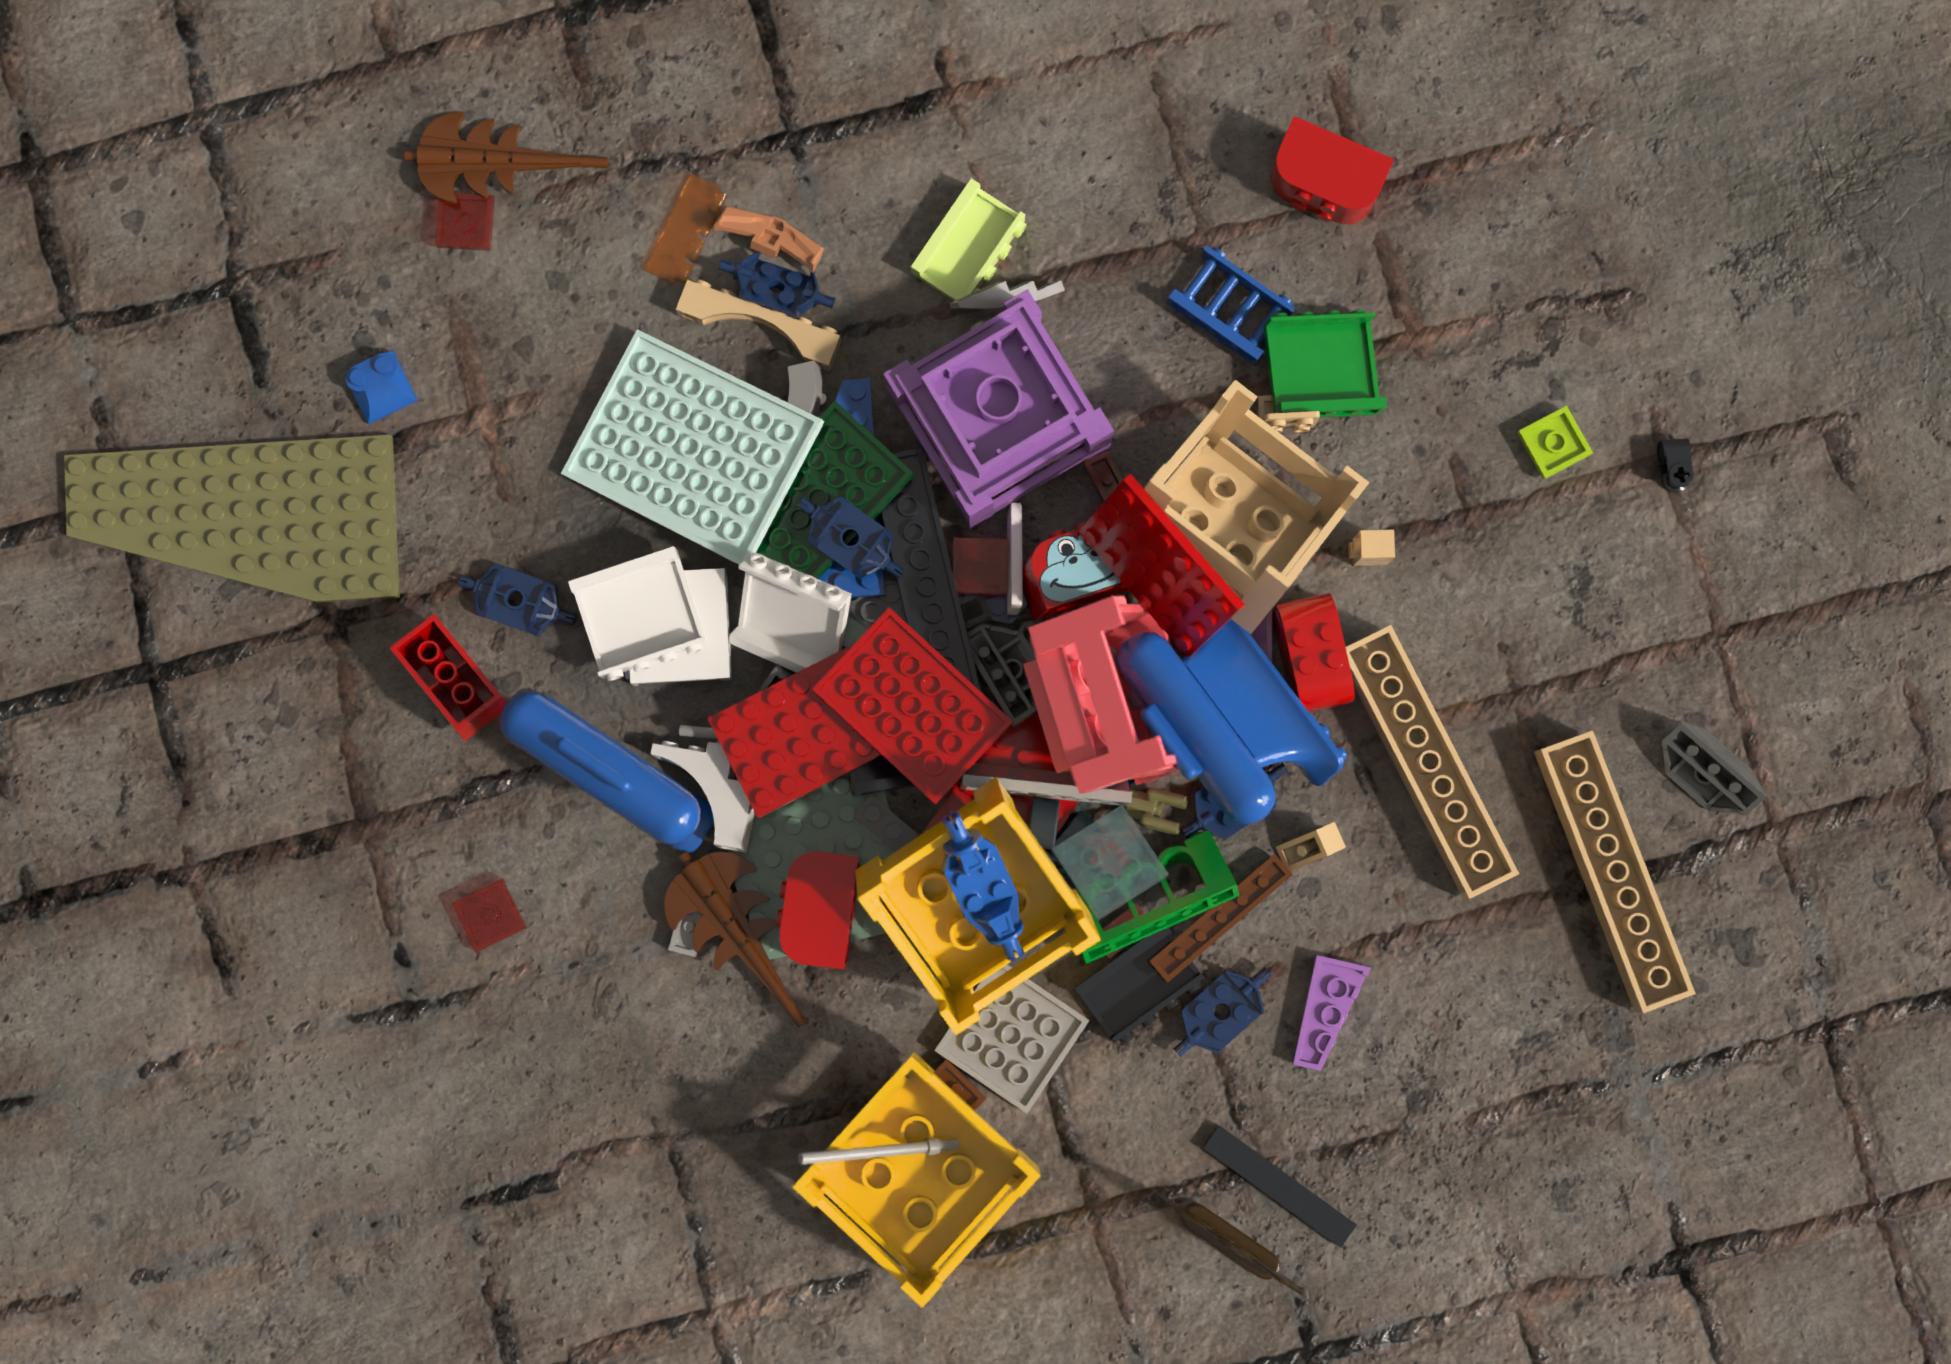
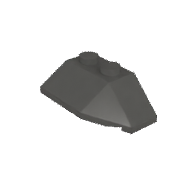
(1000, 659)
(1710, 771)

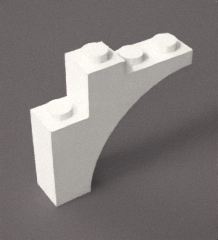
(715, 775)

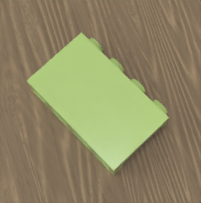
(968, 243)

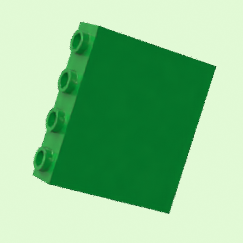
(1323, 364)

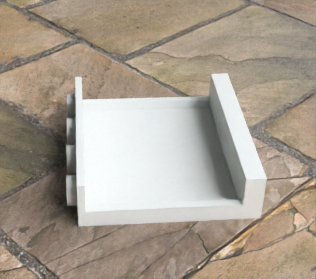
(639, 613)
(789, 615)
(714, 662)

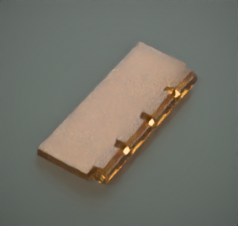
(680, 234)

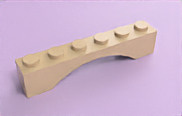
(708, 305)

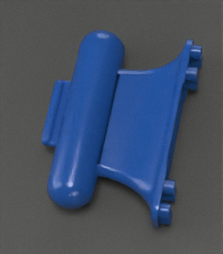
(1227, 717)
(606, 770)

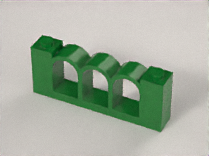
(1218, 883)

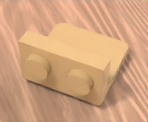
(1296, 420)

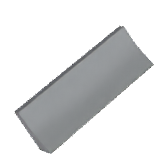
(1043, 784)

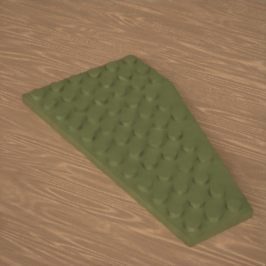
(264, 514)

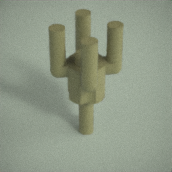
(1149, 808)

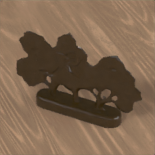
(1232, 1242)

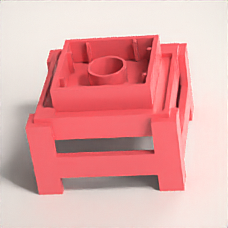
(1087, 699)

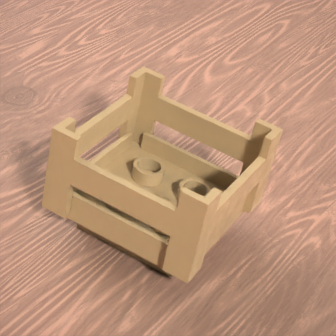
(1244, 515)

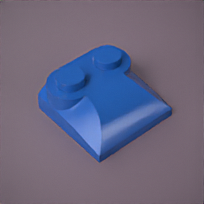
(380, 386)

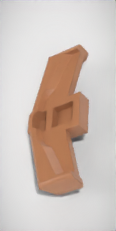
(770, 235)

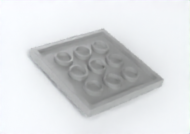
(1015, 1041)

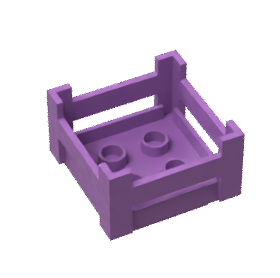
(998, 410)

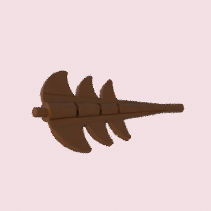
(445, 157)
(707, 889)

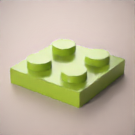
(1554, 442)

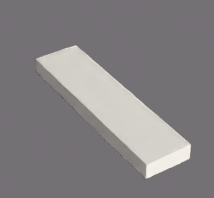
(1014, 534)

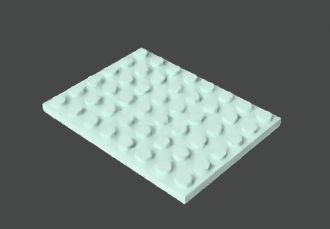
(692, 448)

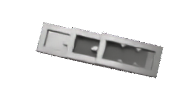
(998, 293)

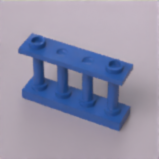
(1206, 317)

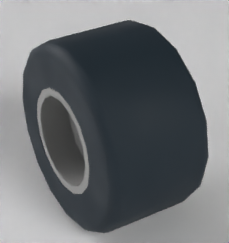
(1044, 820)

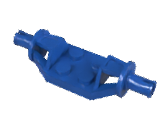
(982, 886)

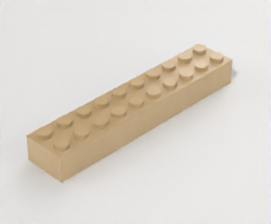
(1428, 764)
(1614, 873)

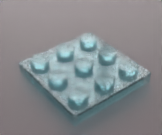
(1110, 862)

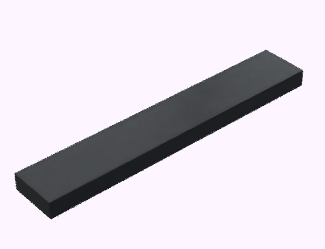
(1279, 1186)

